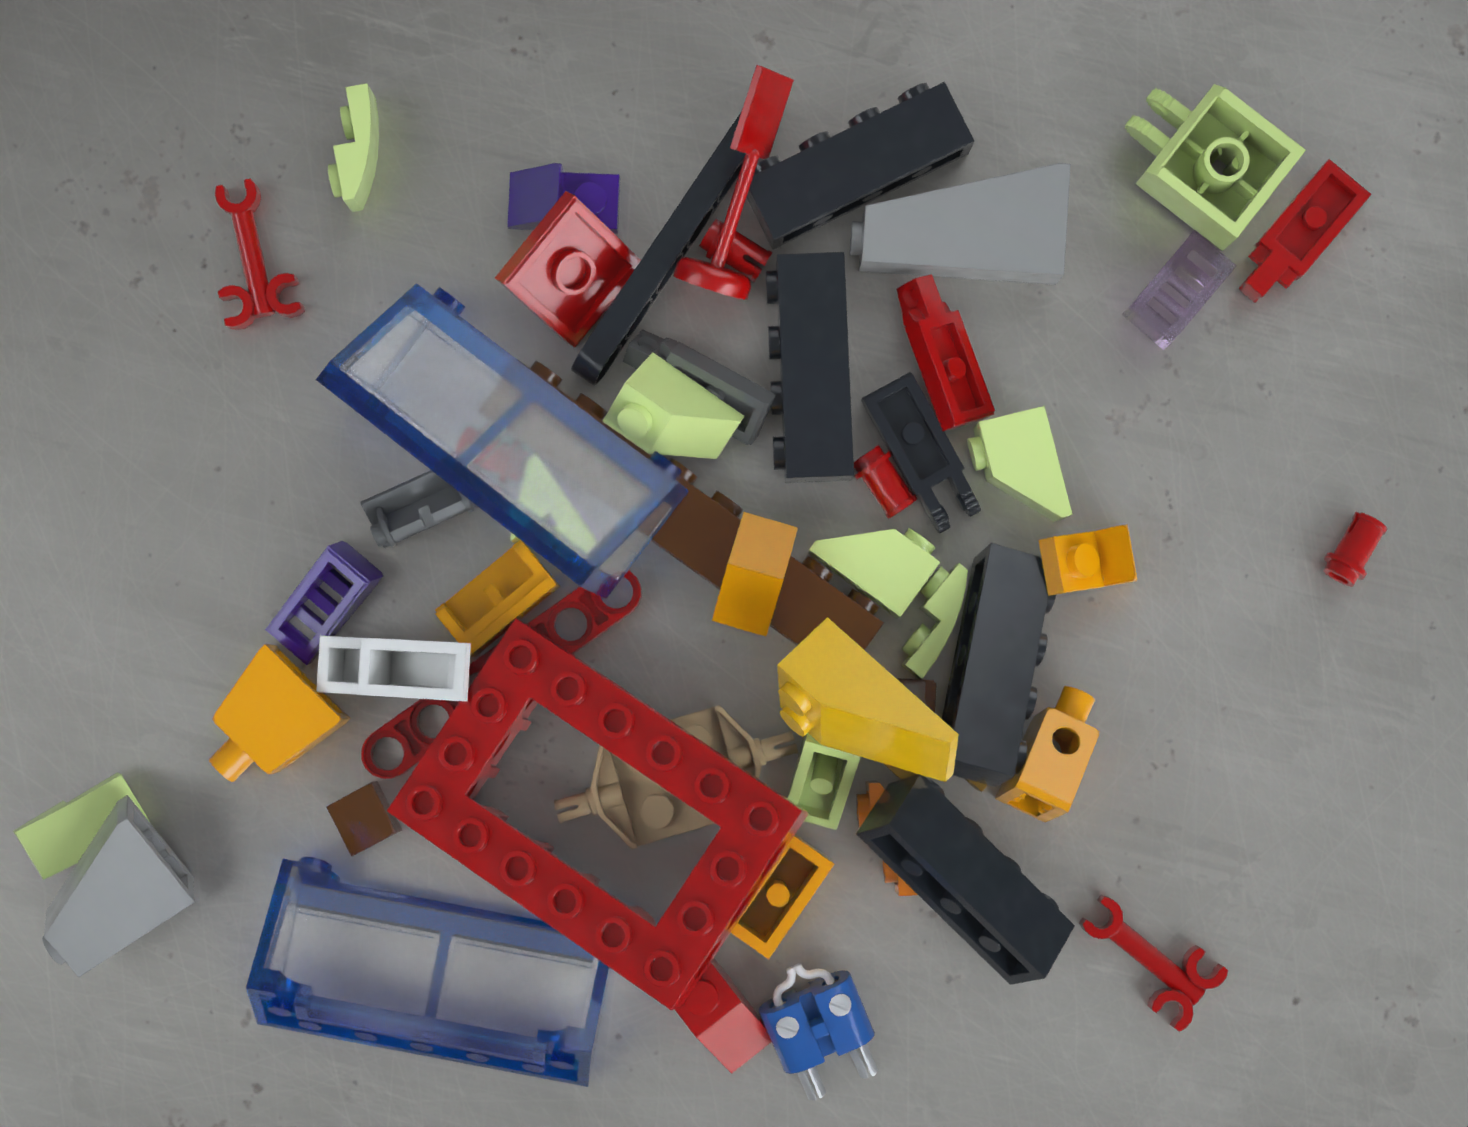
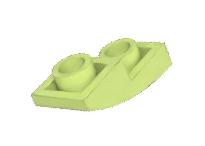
(356, 161)
(943, 603)
(65, 831)

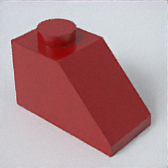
(724, 1019)

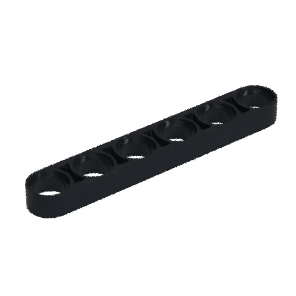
(660, 261)

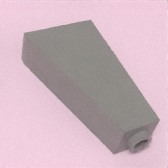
(975, 230)

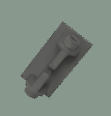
(413, 508)

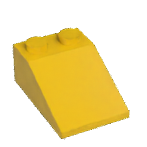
(860, 707)

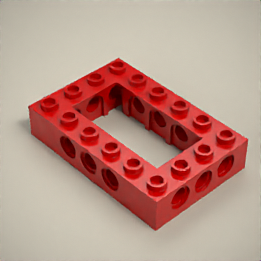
(752, 816)

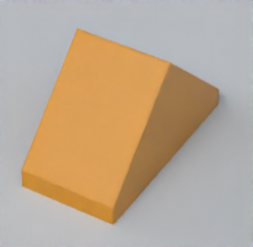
(754, 574)

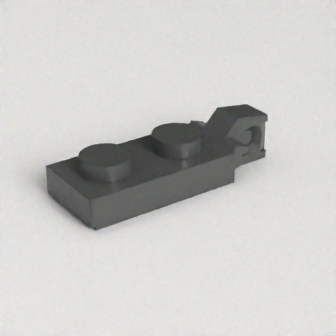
(732, 388)

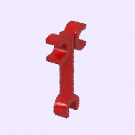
(262, 296)
(1184, 985)

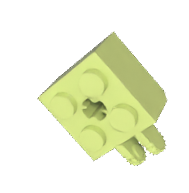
(1217, 129)

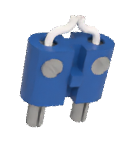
(817, 1023)

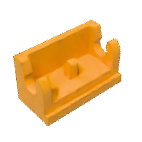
(496, 597)

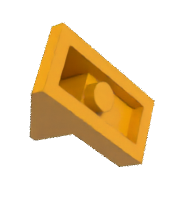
(1088, 560)

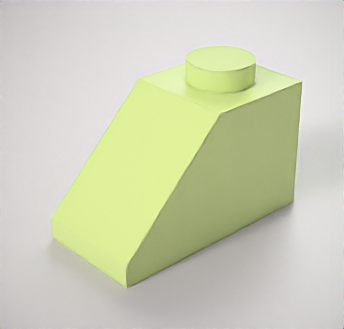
(671, 413)
(1022, 460)
(880, 565)
(822, 781)

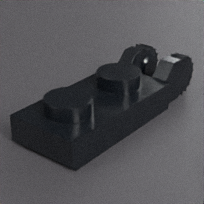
(919, 446)

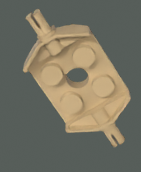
(645, 811)

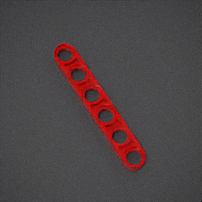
(406, 726)

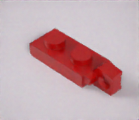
(1304, 229)
(944, 355)

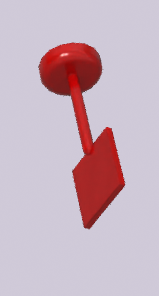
(755, 137)

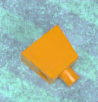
(272, 716)
(1048, 777)

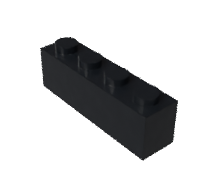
(858, 164)
(813, 367)
(996, 663)
(966, 879)

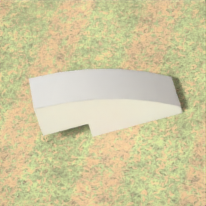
(394, 668)

